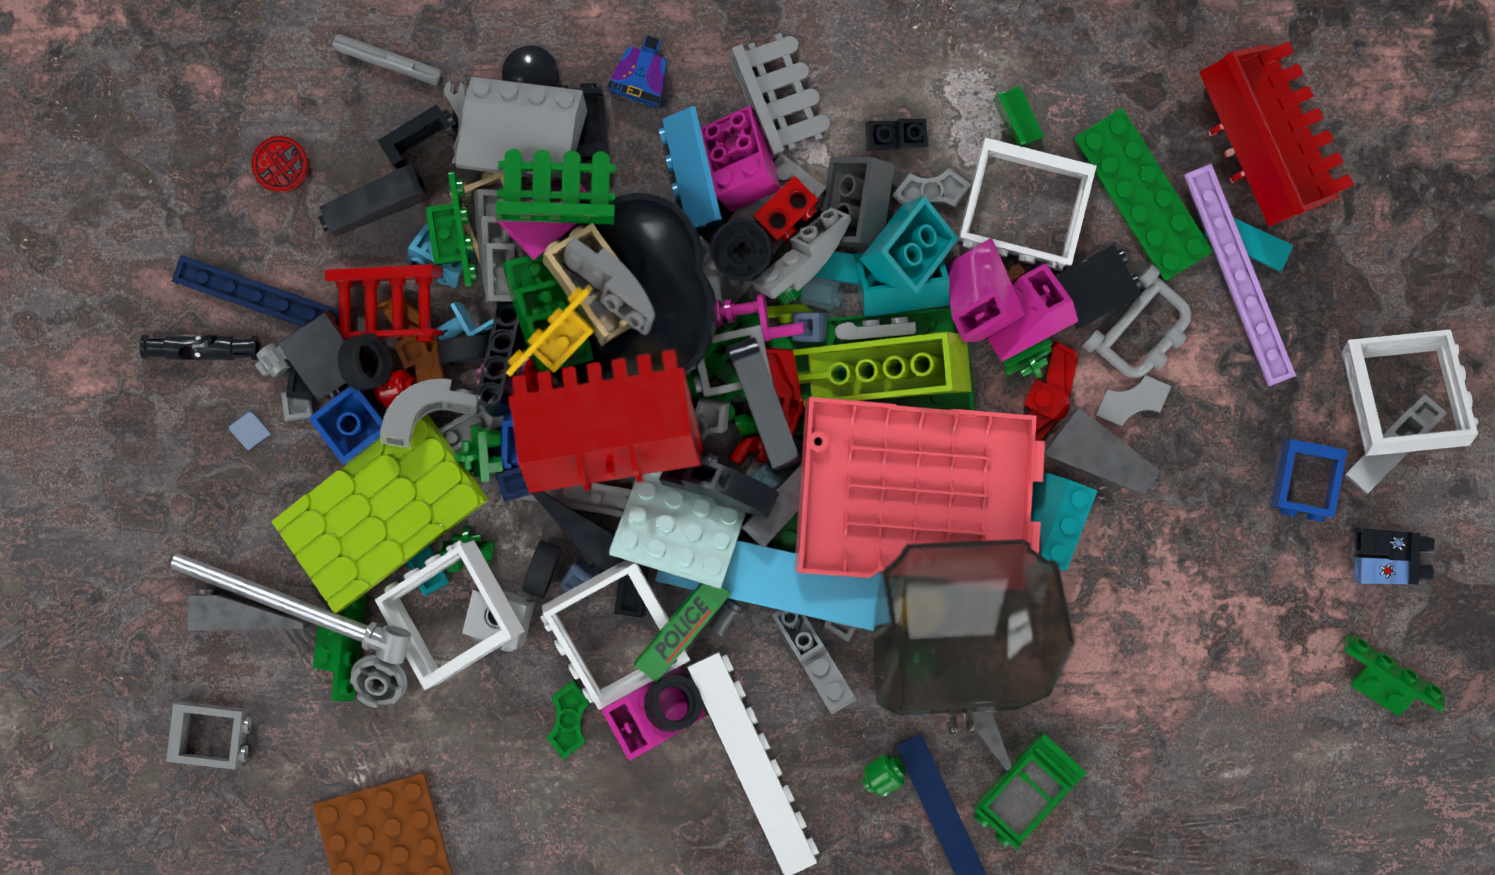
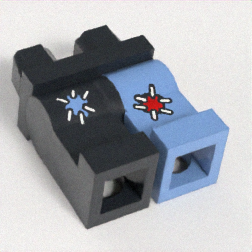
(1400, 561)

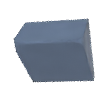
(814, 325)
(250, 430)
(578, 574)

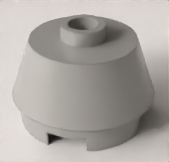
(378, 681)

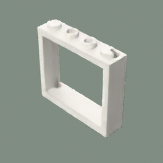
(1038, 160)
(1364, 403)
(565, 645)
(417, 652)

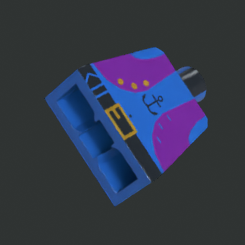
(641, 74)

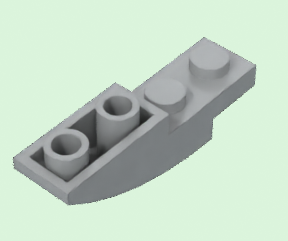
(809, 253)
(619, 287)
(1416, 420)
(815, 660)

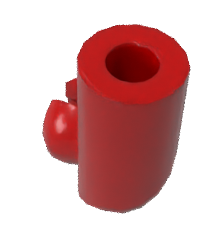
(747, 446)

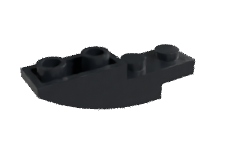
(724, 486)

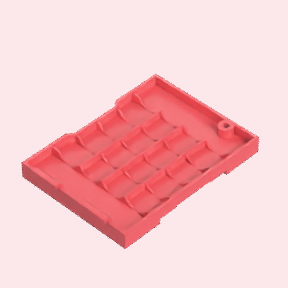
(910, 479)

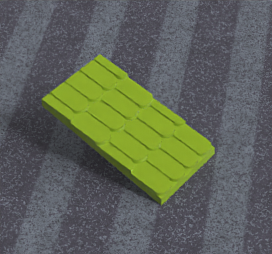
(378, 513)

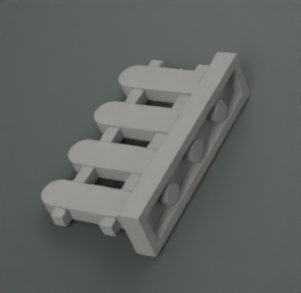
(755, 87)

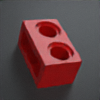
(780, 205)

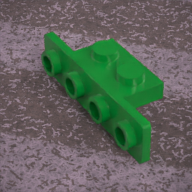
(448, 232)
(340, 653)
(1389, 682)

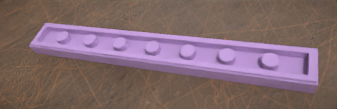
(1239, 275)

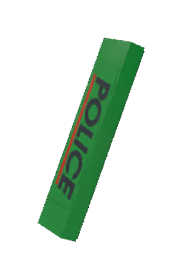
(680, 630)

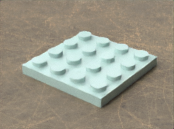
(677, 532)

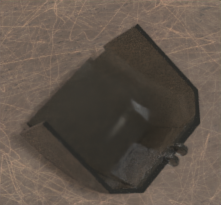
(969, 629)

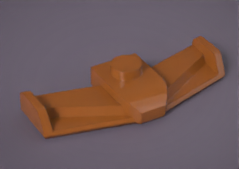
(421, 355)

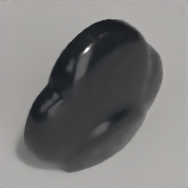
(667, 260)

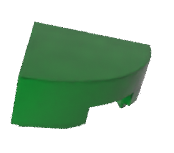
(745, 425)

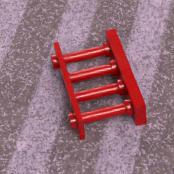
(397, 278)

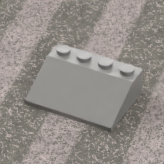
(519, 117)

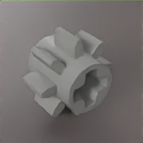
(272, 361)

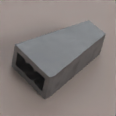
(1099, 453)
(785, 507)

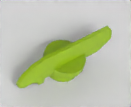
(784, 313)

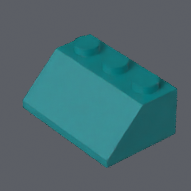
(910, 247)
(886, 299)
(1062, 510)

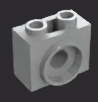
(482, 624)

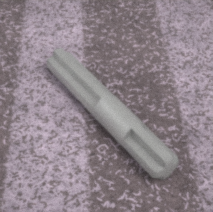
(387, 59)

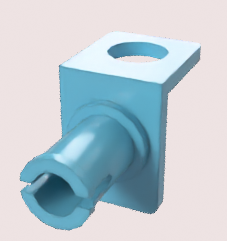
(461, 323)

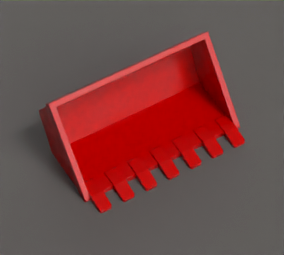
(1272, 132)
(605, 425)

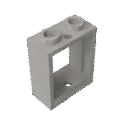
(701, 380)
(180, 729)

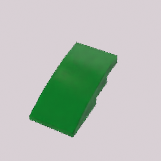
(535, 299)

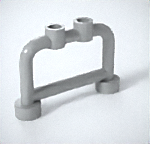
(1173, 337)

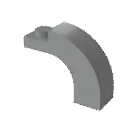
(417, 402)

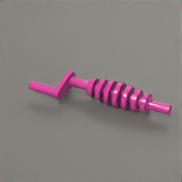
(731, 311)

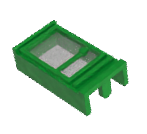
(1027, 791)

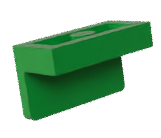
(1018, 117)

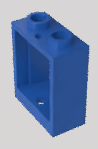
(1289, 449)

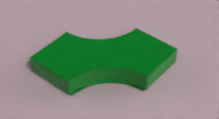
(567, 732)

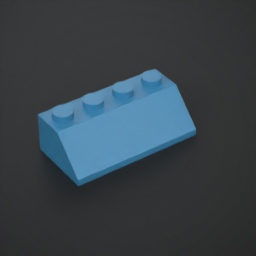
(691, 168)

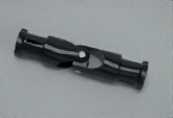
(203, 347)

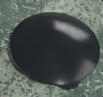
(531, 66)

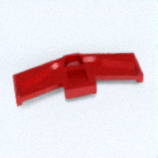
(787, 388)
(1051, 399)

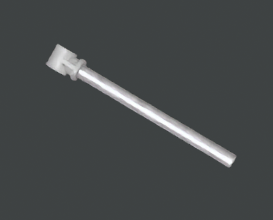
(389, 641)

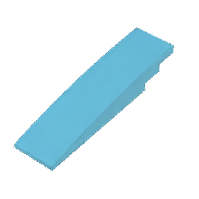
(769, 580)

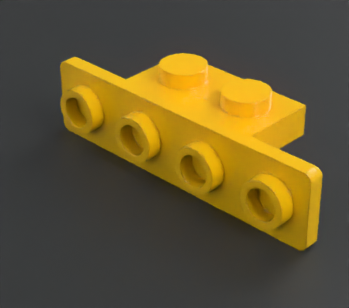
(560, 339)

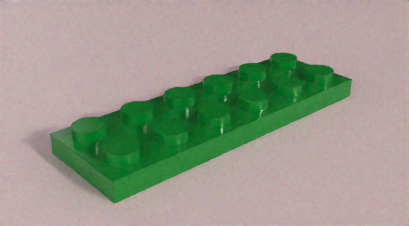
(1142, 194)

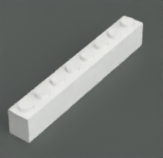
(753, 764)

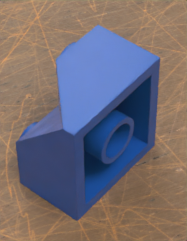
(348, 424)

